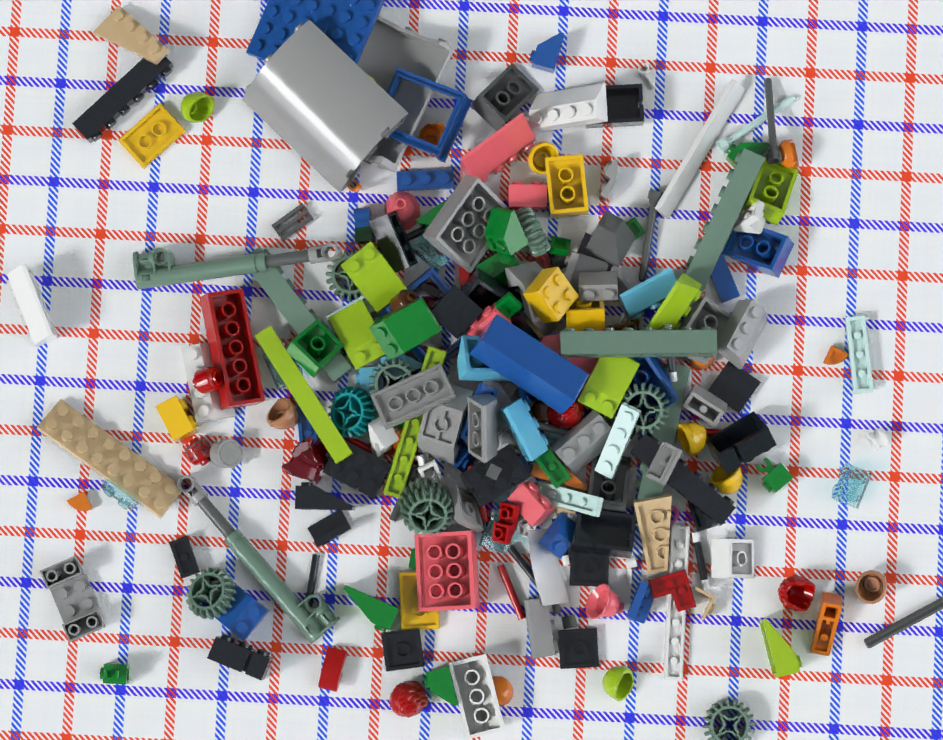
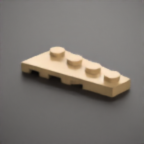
(128, 33)
(654, 526)

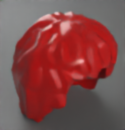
(569, 418)
(796, 593)
(408, 699)

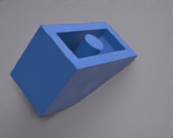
(547, 53)
(559, 535)

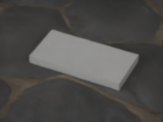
(413, 396)

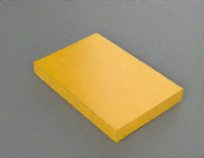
(152, 135)
(409, 605)

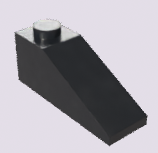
(314, 498)

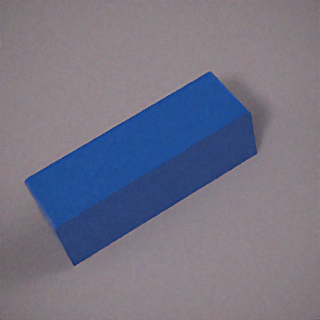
(529, 364)

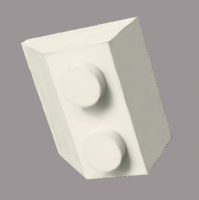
(732, 558)

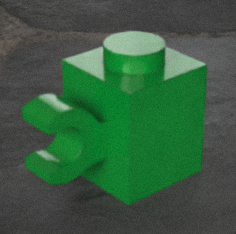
(776, 477)
(115, 673)

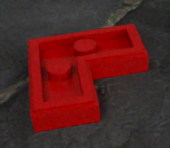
(675, 584)

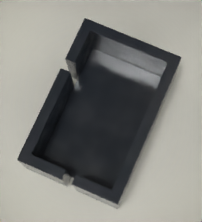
(623, 106)
(486, 289)
(740, 442)
(359, 470)
(489, 489)
(607, 535)
(240, 656)

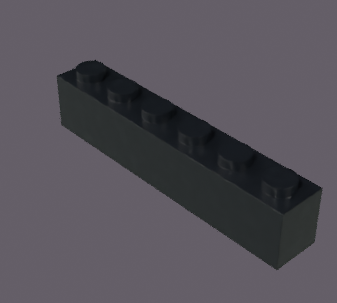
(120, 97)
(687, 483)

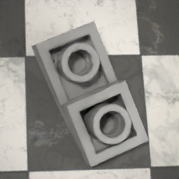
(610, 175)

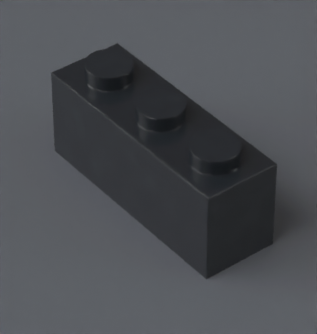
(393, 241)

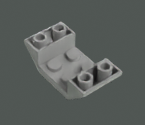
(523, 276)
(442, 427)
(74, 598)

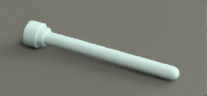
(725, 143)

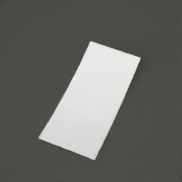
(546, 571)

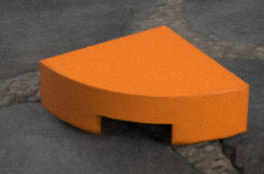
(835, 356)
(80, 502)

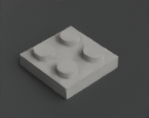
(466, 509)

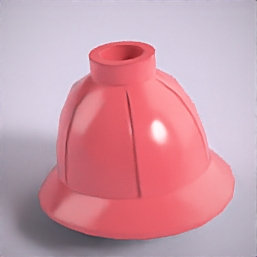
(405, 206)
(603, 603)

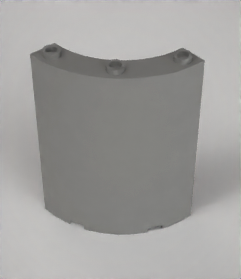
(400, 47)
(323, 104)

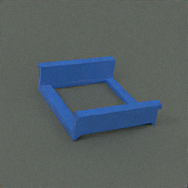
(453, 125)
(417, 350)

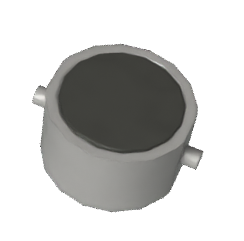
(226, 453)

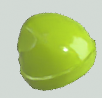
(197, 107)
(618, 682)

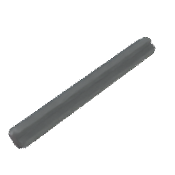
(904, 623)

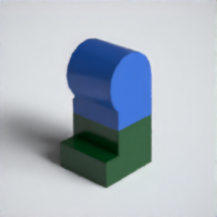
(362, 227)

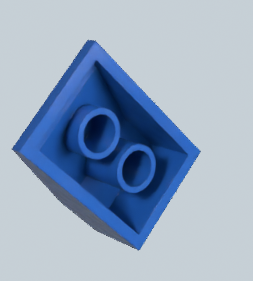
(762, 251)
(652, 371)
(244, 614)

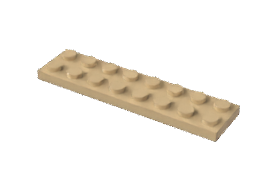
(110, 458)

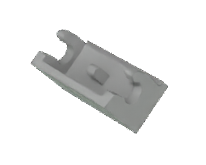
(663, 463)

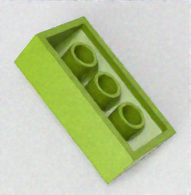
(676, 303)

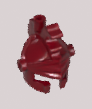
(307, 460)

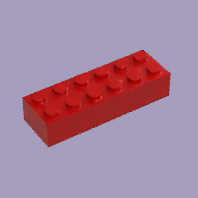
(232, 348)

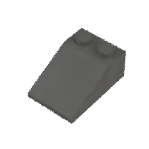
(504, 97)
(612, 490)

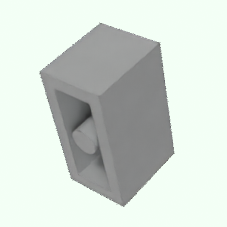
(598, 286)
(705, 405)

